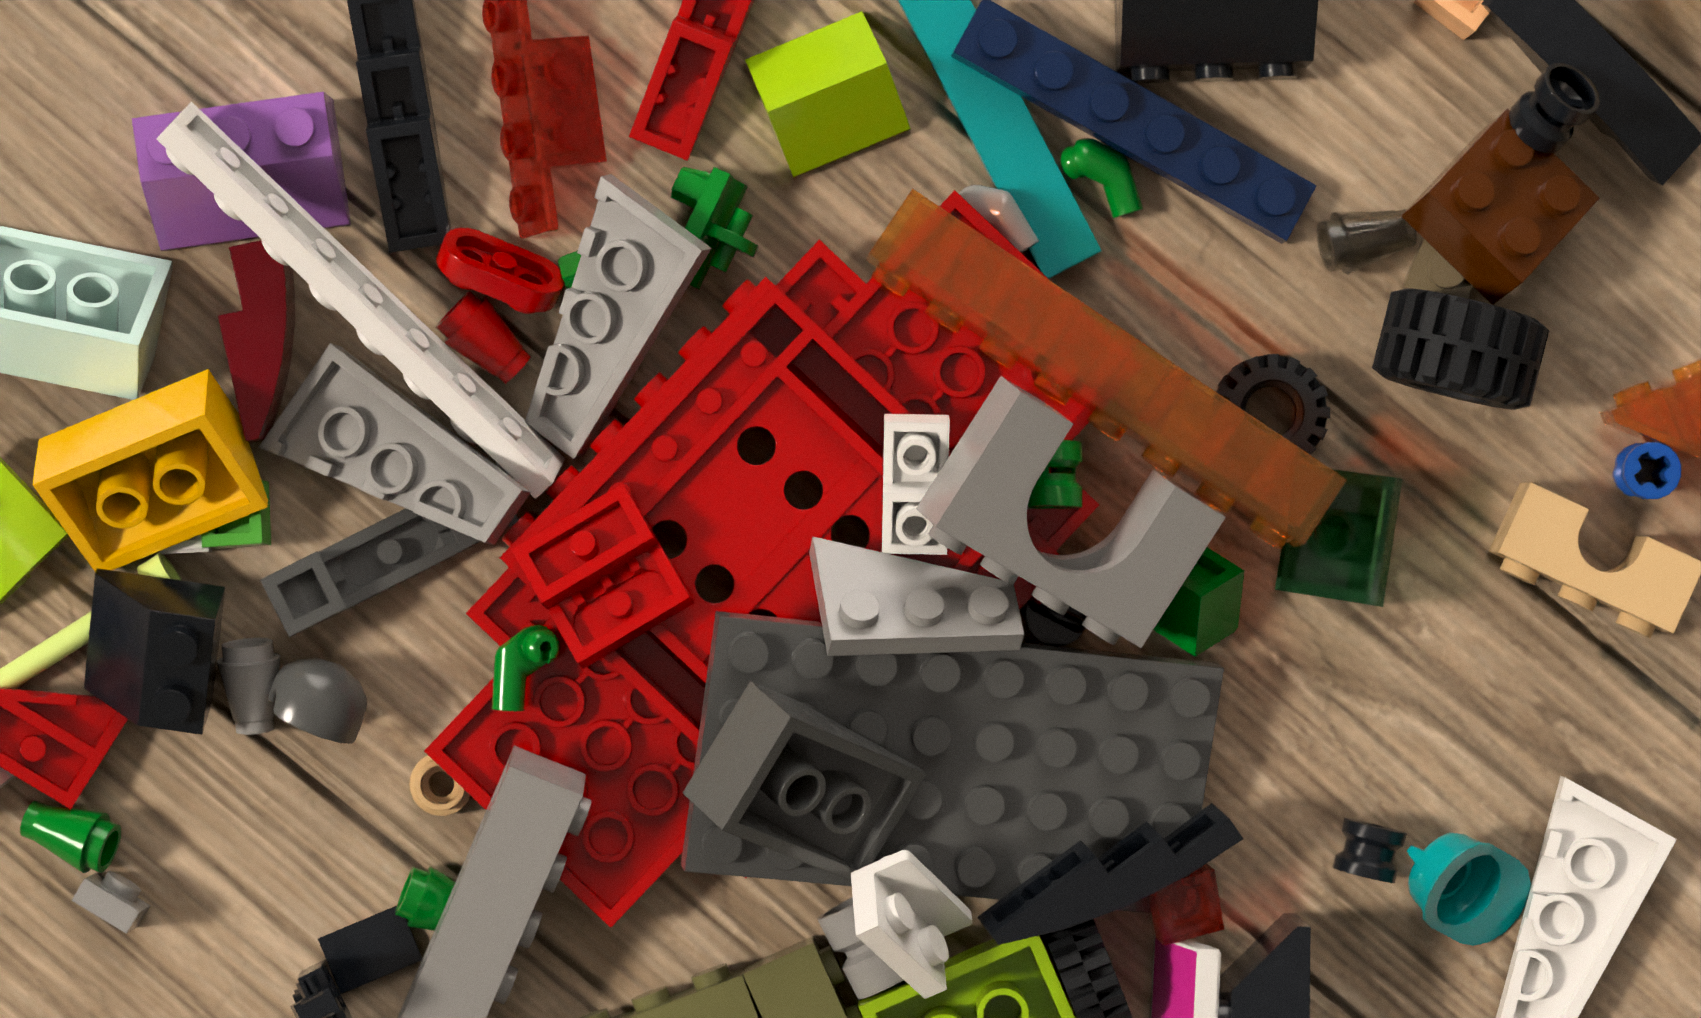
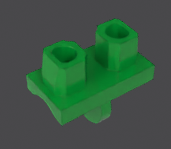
(715, 216)

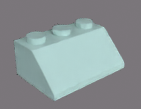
(79, 312)

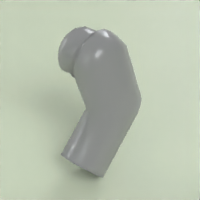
(1002, 213)

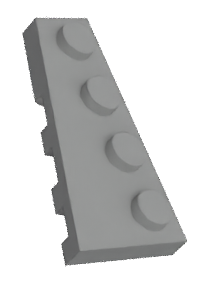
(622, 295)
(381, 442)

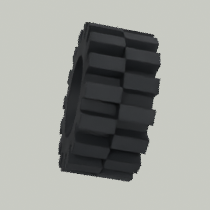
(1294, 380)
(1087, 972)

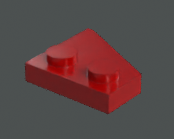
(55, 739)

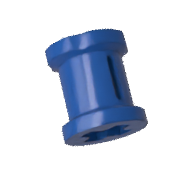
(1665, 476)

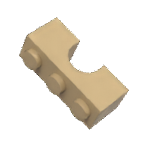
(1542, 540)

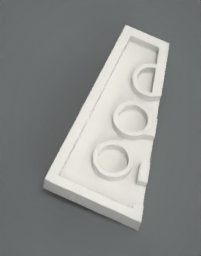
(1580, 902)

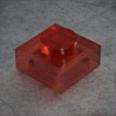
(1187, 907)

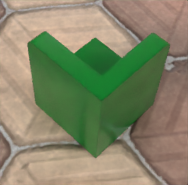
(1205, 605)

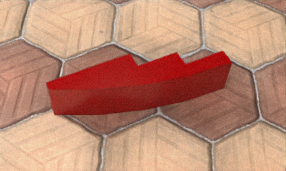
(689, 74)

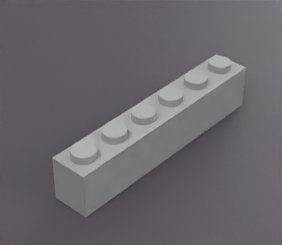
(498, 889)

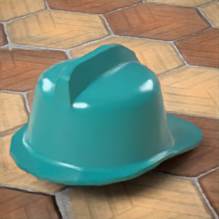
(1468, 888)

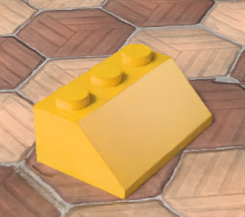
(150, 473)

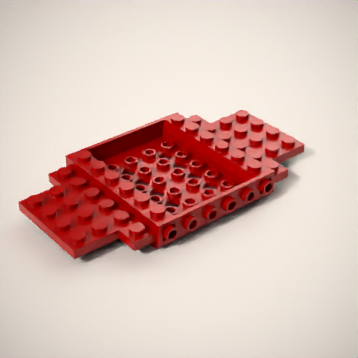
(817, 371)

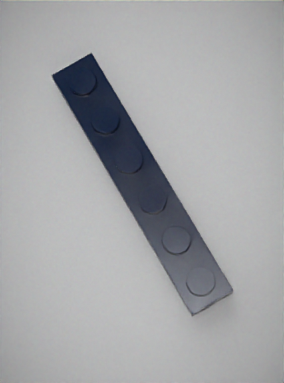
(1133, 120)

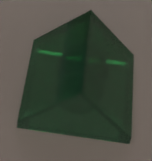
(1350, 545)

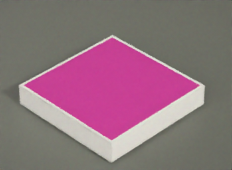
(1185, 980)

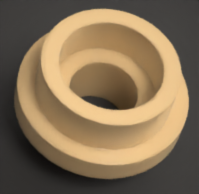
(427, 798)

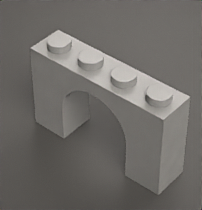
(1117, 583)

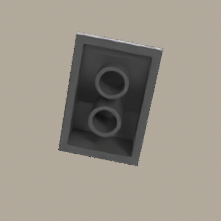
(802, 783)

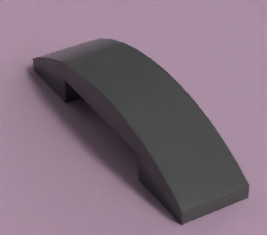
(360, 568)

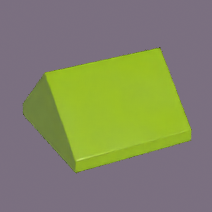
(828, 94)

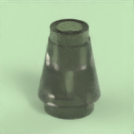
(1362, 238)

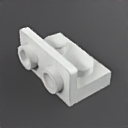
(904, 917)

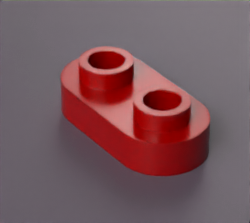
(500, 270)

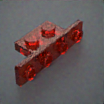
(545, 108)

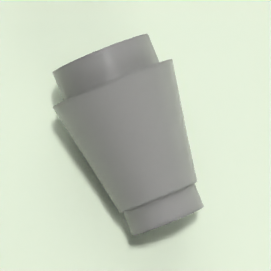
(247, 677)

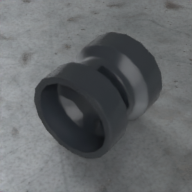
(1560, 101)

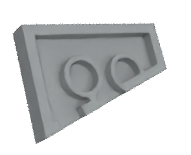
(908, 606)

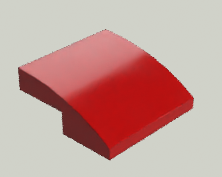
(602, 576)

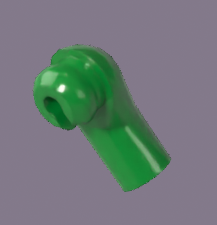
(1106, 167)
(516, 661)

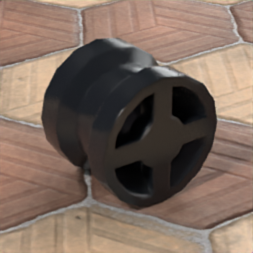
(1369, 850)

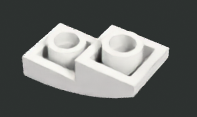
(912, 458)

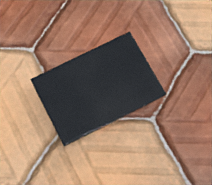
(369, 949)

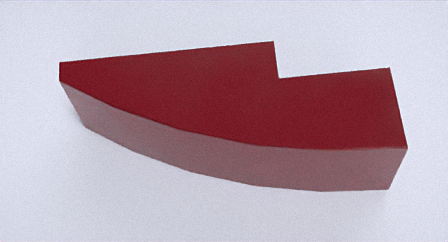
(259, 336)

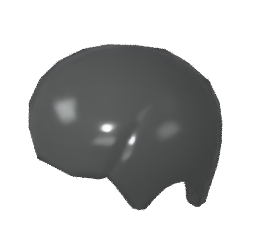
(319, 699)

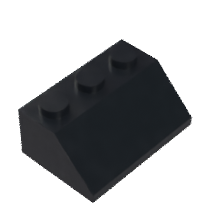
(1214, 38)

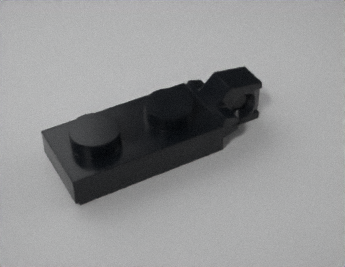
(318, 995)

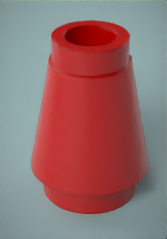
(483, 337)

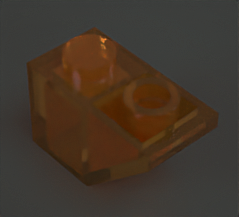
(1662, 415)

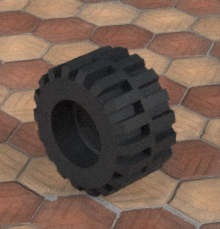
(1460, 348)

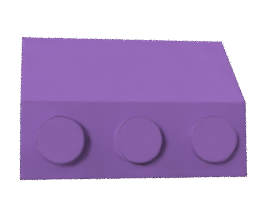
(285, 136)

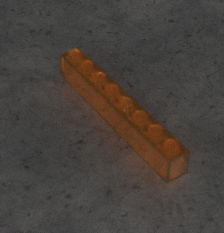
(1104, 370)

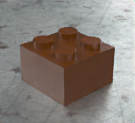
(1499, 209)

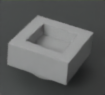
(112, 900)

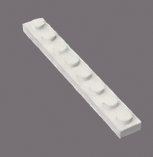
(347, 286)

